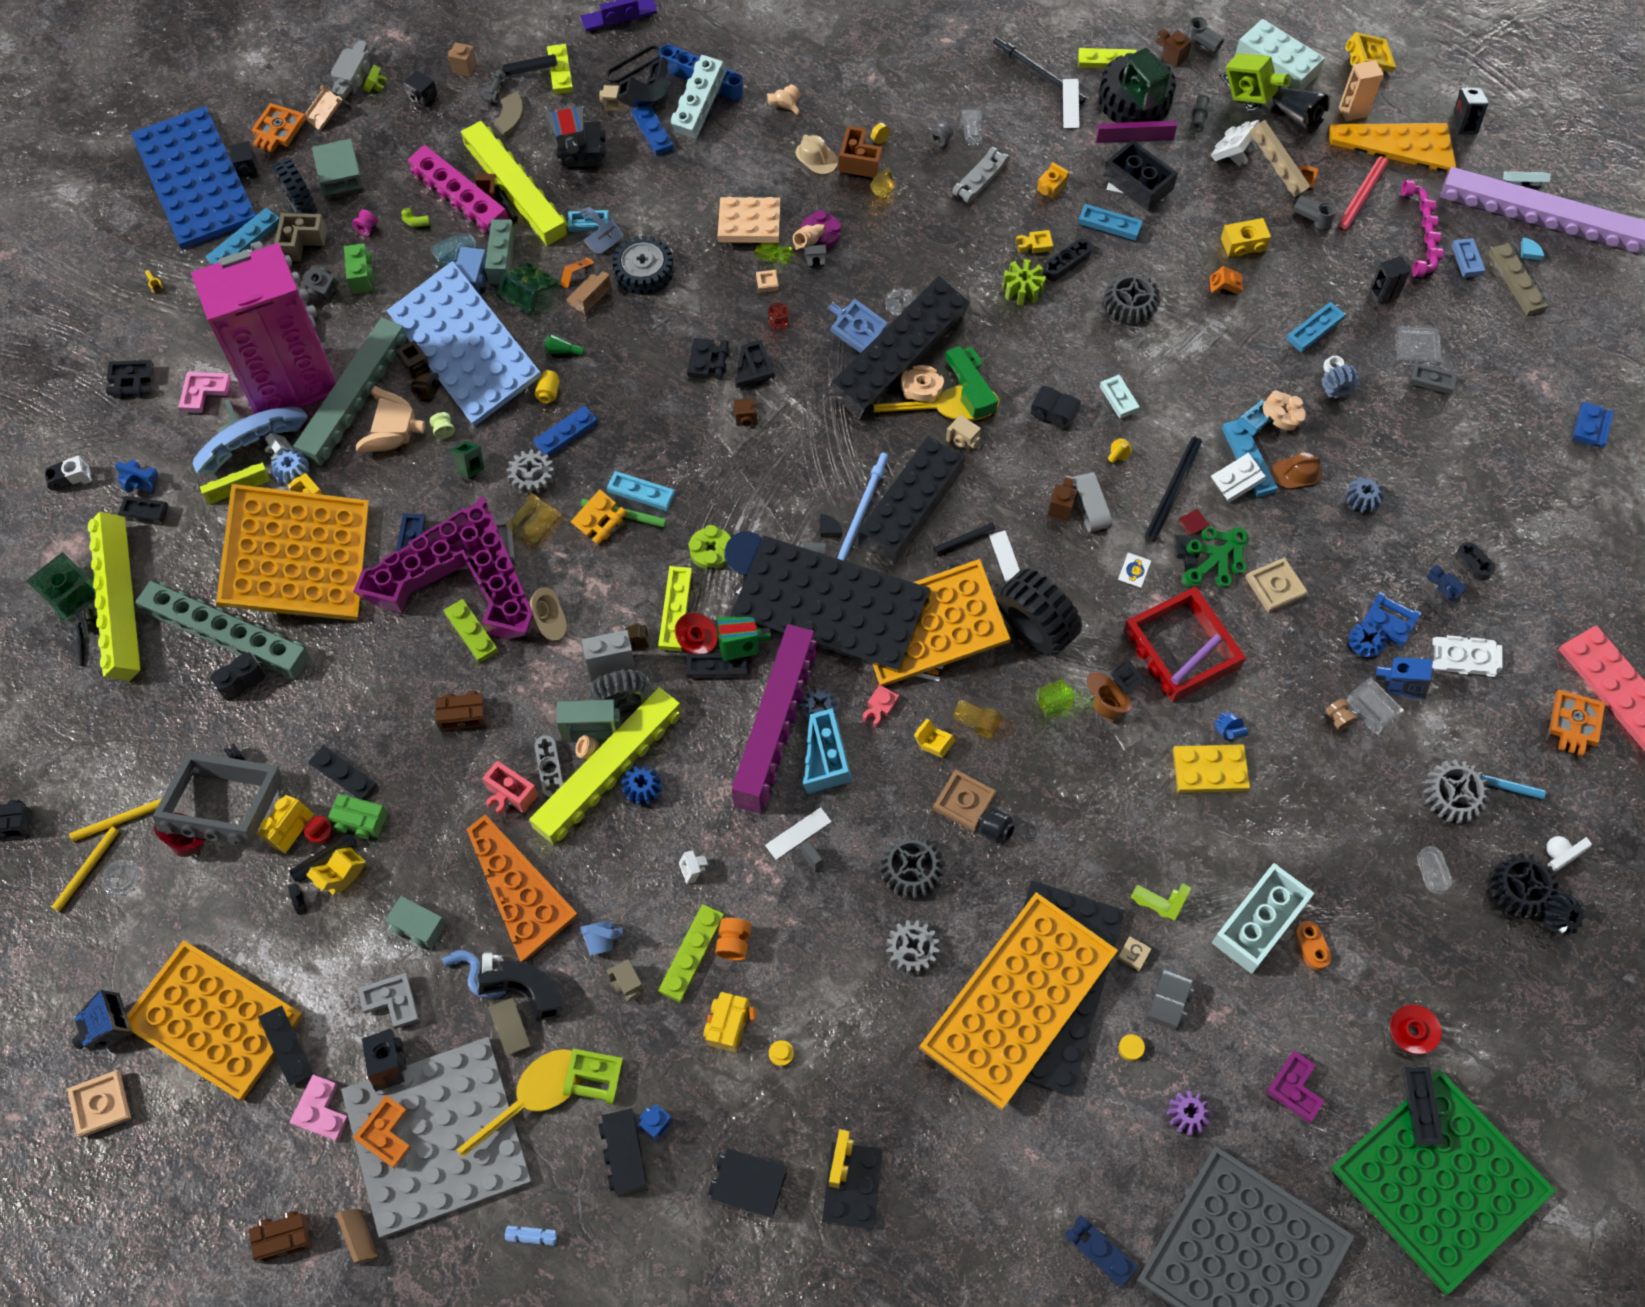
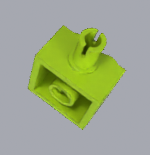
(1254, 78)

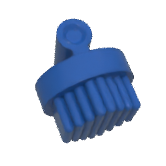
(1230, 726)

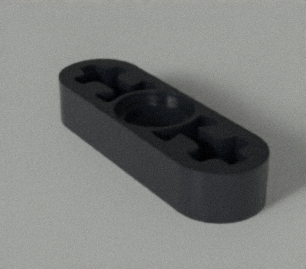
(1070, 251)

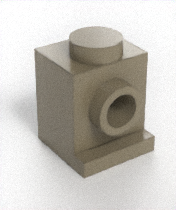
(625, 981)

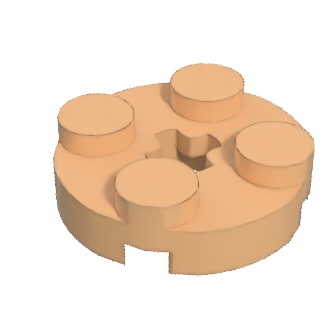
(922, 392)
(1284, 410)

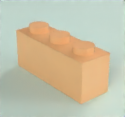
(1361, 90)

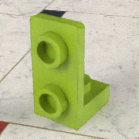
(1165, 908)

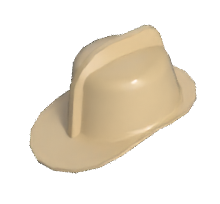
(816, 155)
(548, 614)

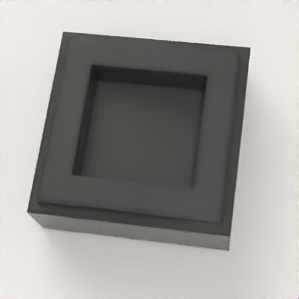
(812, 856)

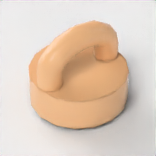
(586, 747)

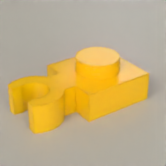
(1037, 241)

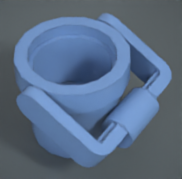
(600, 936)

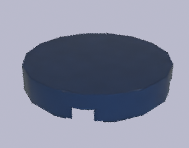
(741, 551)

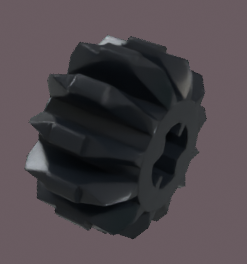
(1564, 914)

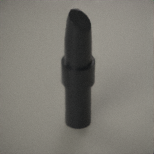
(507, 205)

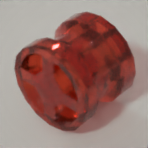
(778, 310)

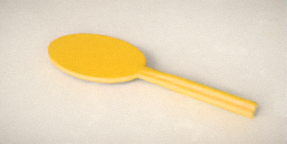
(947, 403)
(537, 1091)

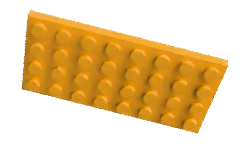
(1018, 1000)

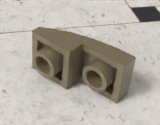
(509, 1026)

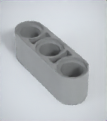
(1091, 502)

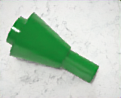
(557, 345)

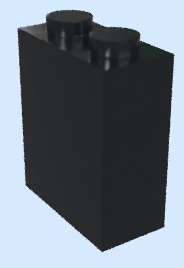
(748, 1184)

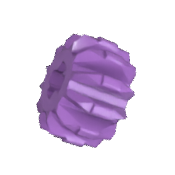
(1188, 1102)

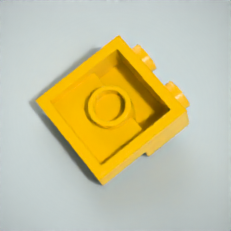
(1370, 48)

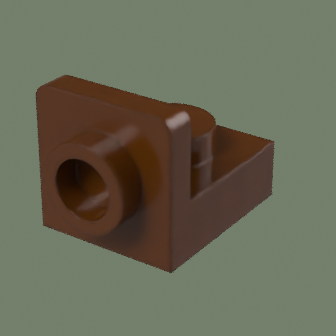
(745, 412)

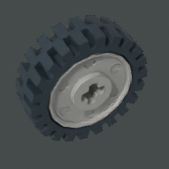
(643, 265)

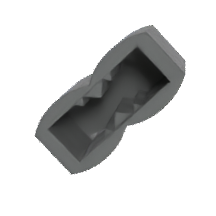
(1170, 1000)

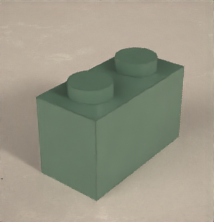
(415, 923)

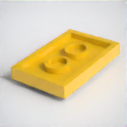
(1211, 769)

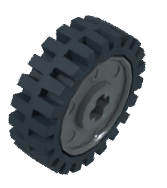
(294, 187)

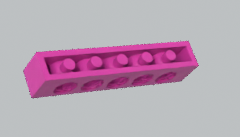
(456, 188)

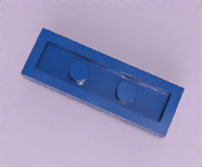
(652, 130)
(565, 431)

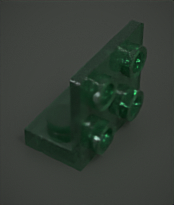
(524, 284)

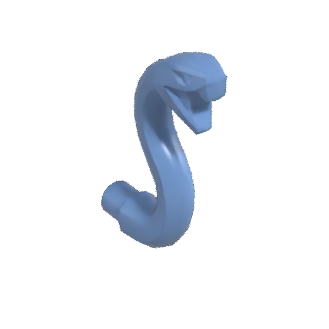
(466, 956)

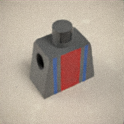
(567, 128)

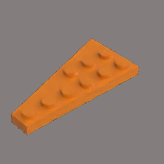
(524, 897)

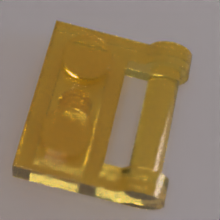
(538, 524)

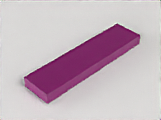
(1136, 131)

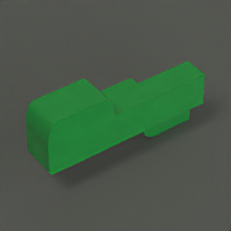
(976, 393)

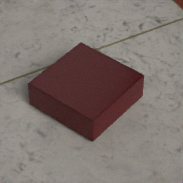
(1193, 522)

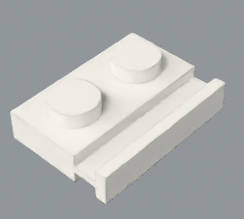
(1238, 477)

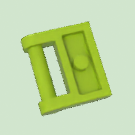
(595, 1068)

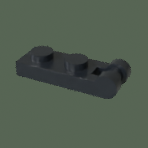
(714, 667)

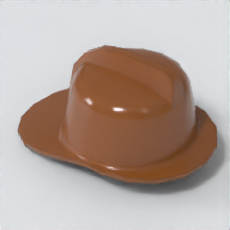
(1297, 471)
(1108, 698)

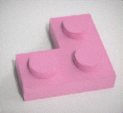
(199, 385)
(313, 1112)

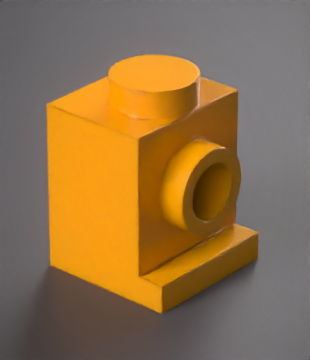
(1053, 181)

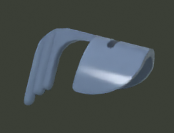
(592, 241)

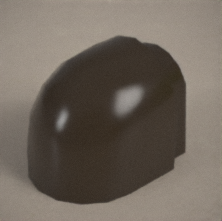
(425, 385)
(638, 637)

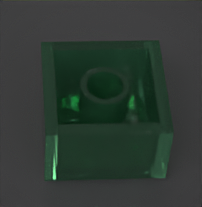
(1145, 78)
(62, 585)

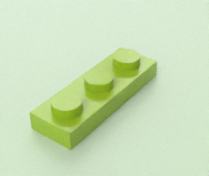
(470, 631)

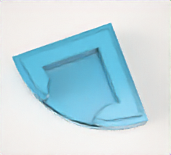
(1531, 250)

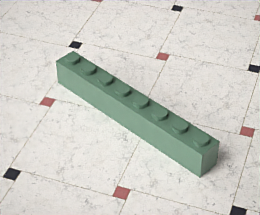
(351, 391)

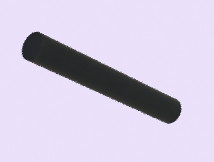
(964, 538)

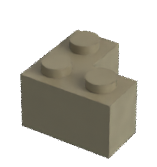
(300, 230)

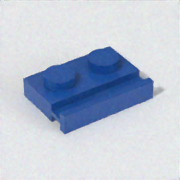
(1592, 424)

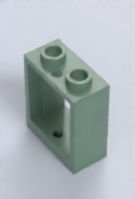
(589, 718)

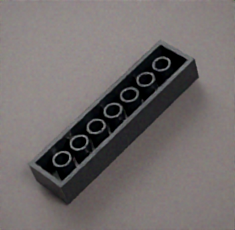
(898, 347)

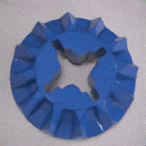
(1366, 649)

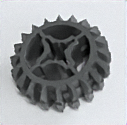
(1127, 288)
(626, 688)
(901, 851)

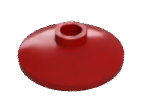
(701, 628)
(1424, 1023)

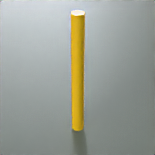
(115, 820)
(85, 869)

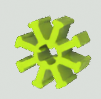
(1023, 282)

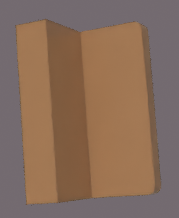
(590, 292)

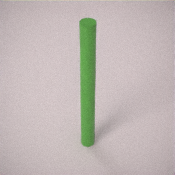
(637, 516)

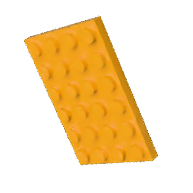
(955, 623)
(208, 1020)

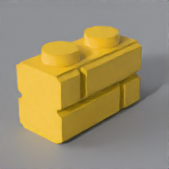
(284, 823)
(727, 1022)

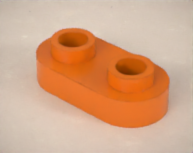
(1311, 944)

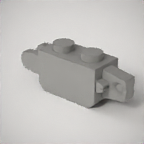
(350, 70)

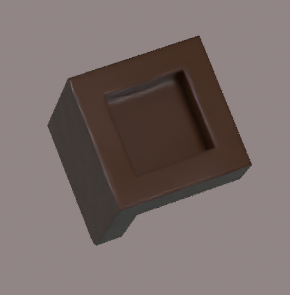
(488, 184)

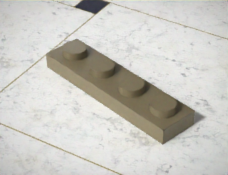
(1517, 279)

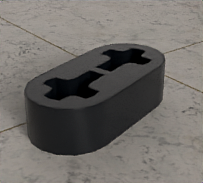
(1475, 561)

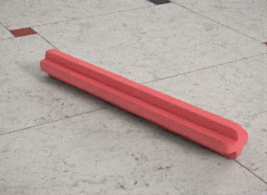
(1363, 193)

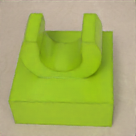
(373, 79)

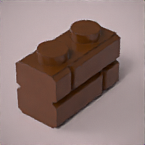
(460, 711)
(279, 1238)

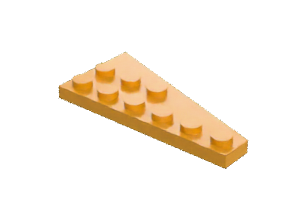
(1401, 142)

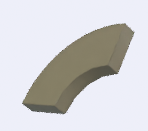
(510, 115)

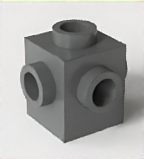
(320, 282)

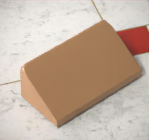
(357, 1236)

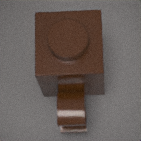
(1175, 48)
(1063, 499)

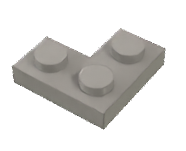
(395, 995)

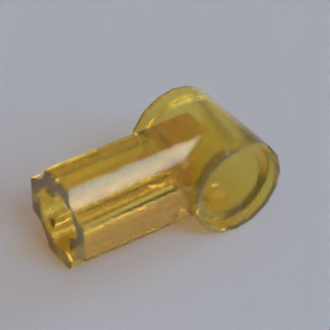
(983, 721)

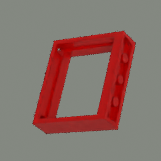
(1211, 624)

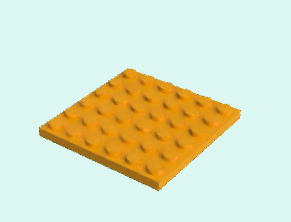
(292, 552)

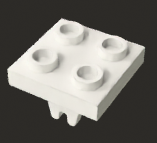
(1235, 142)

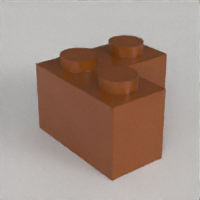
(857, 156)

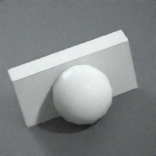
(1563, 852)

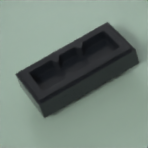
(143, 510)

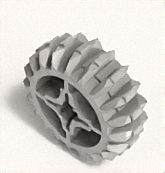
(1448, 787)

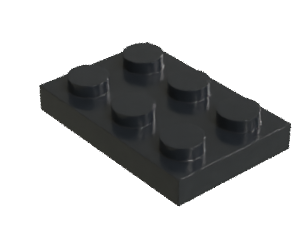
(855, 1199)

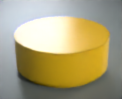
(880, 133)
(1131, 1047)

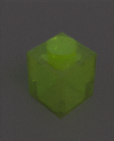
(1055, 697)

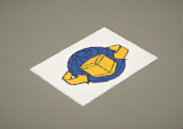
(1134, 570)

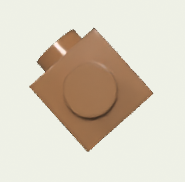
(462, 59)

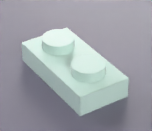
(1534, 178)
(1119, 396)

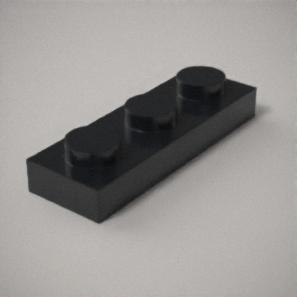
(342, 774)
(285, 1045)
(1422, 1106)

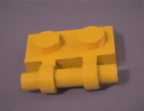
(593, 515)

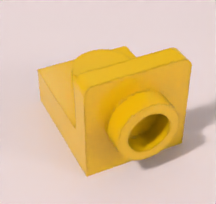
(304, 484)

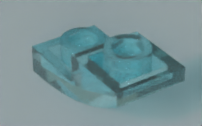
(450, 247)

